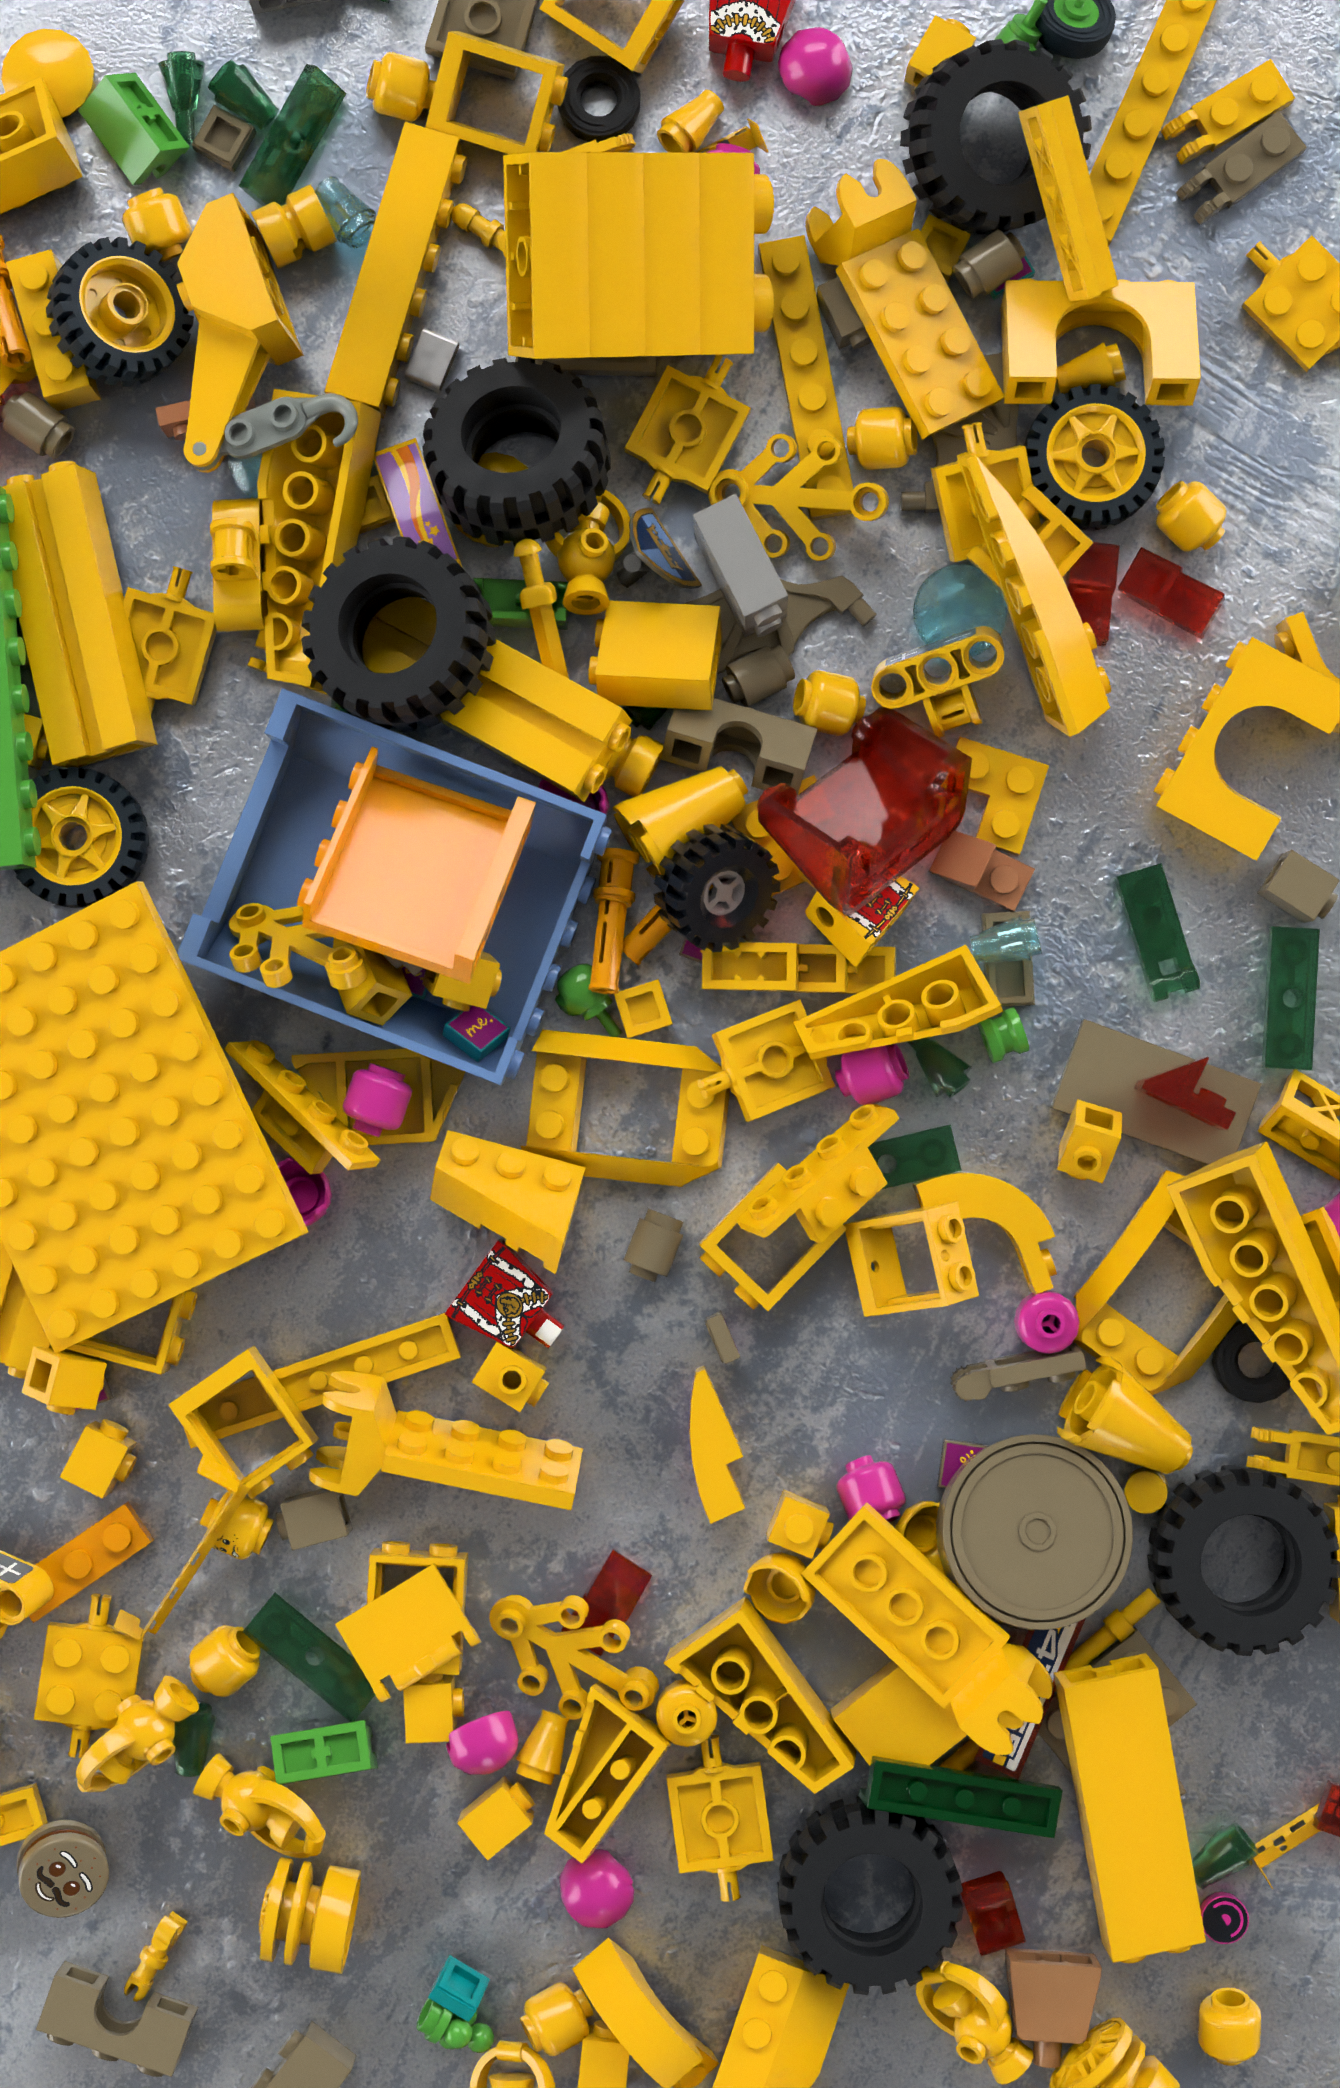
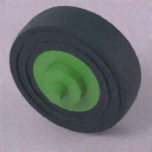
(1076, 26)

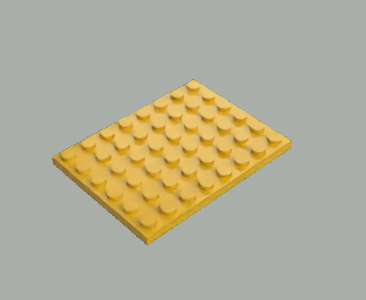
(122, 1126)

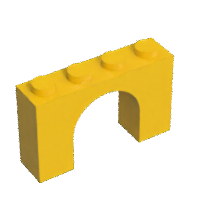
(1151, 314)
(1197, 789)

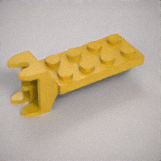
(904, 301)
(437, 1449)
(931, 1629)

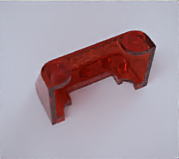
(872, 811)

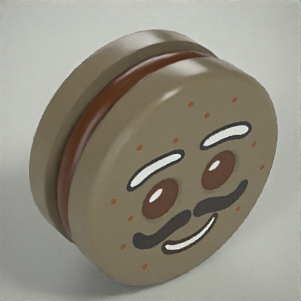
(62, 1868)

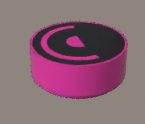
(1224, 1917)

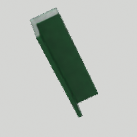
(962, 1797)

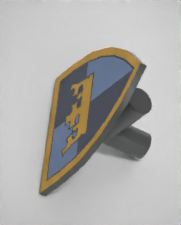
(654, 552)

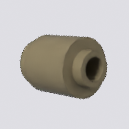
(989, 263)
(37, 425)
(758, 675)
(654, 1245)

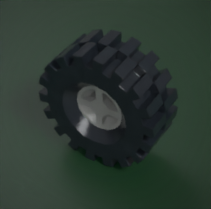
(740, 893)

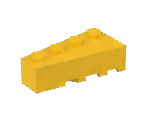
(764, 1693)

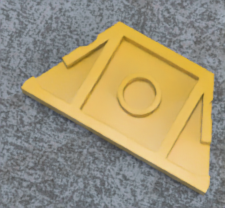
(431, 1083)

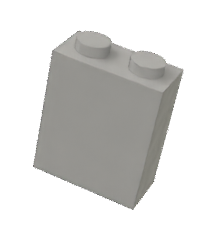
(741, 566)

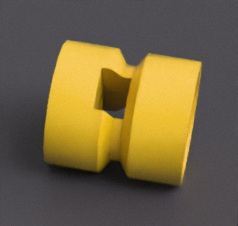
(294, 226)
(635, 764)

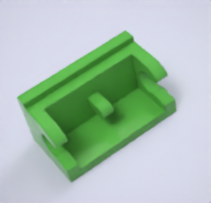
(133, 127)
(506, 605)
(323, 1752)

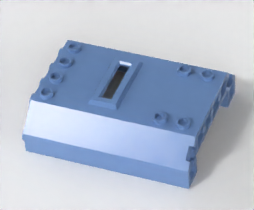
(293, 812)

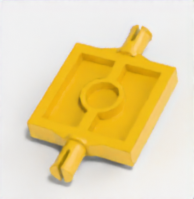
(1298, 300)
(687, 429)
(955, 506)
(170, 640)
(767, 1063)
(86, 1674)
(719, 1818)

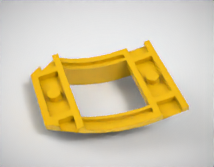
(559, 1096)
(1111, 1334)

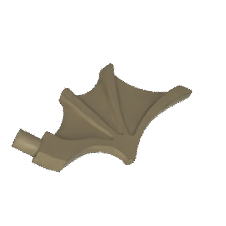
(999, 433)
(804, 606)

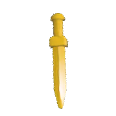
(539, 598)

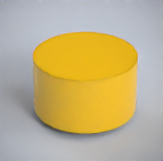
(1146, 1490)

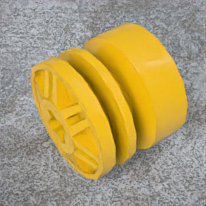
(310, 1915)
(1111, 2060)

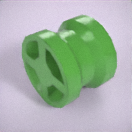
(1003, 1035)

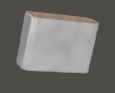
(432, 360)

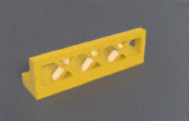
(1068, 199)
(1307, 1130)

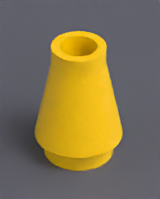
(689, 125)
(1096, 366)
(543, 1749)

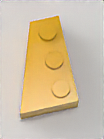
(509, 1192)
(604, 1771)

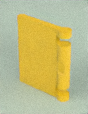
(407, 1632)

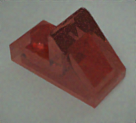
(1176, 1089)
(613, 1592)
(992, 1913)

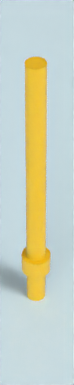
(1117, 1626)

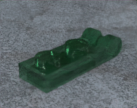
(1156, 931)

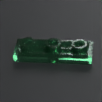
(293, 137)
(1291, 967)
(918, 1155)
(288, 1638)

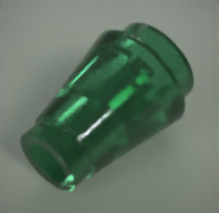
(243, 95)
(193, 1741)
(1223, 1855)

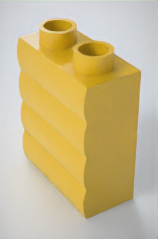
(634, 254)

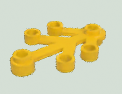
(789, 496)
(259, 923)
(568, 1651)

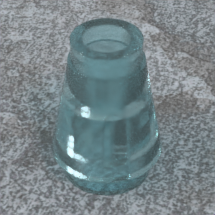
(346, 212)
(1007, 941)

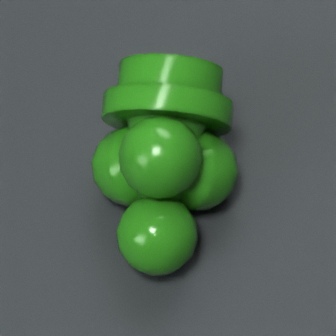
(453, 2031)

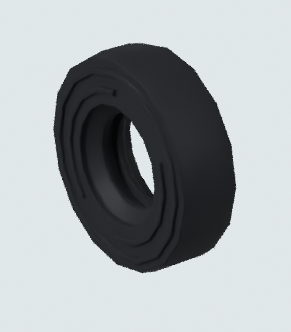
(603, 71)
(1232, 1378)

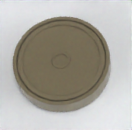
(1035, 1532)

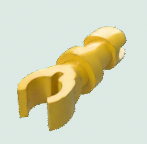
(470, 220)
(155, 1956)

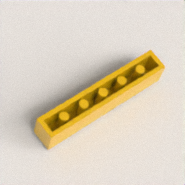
(396, 266)

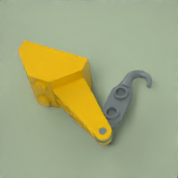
(239, 332)

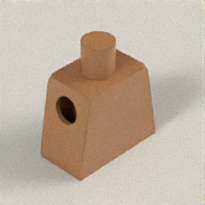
(1051, 1999)

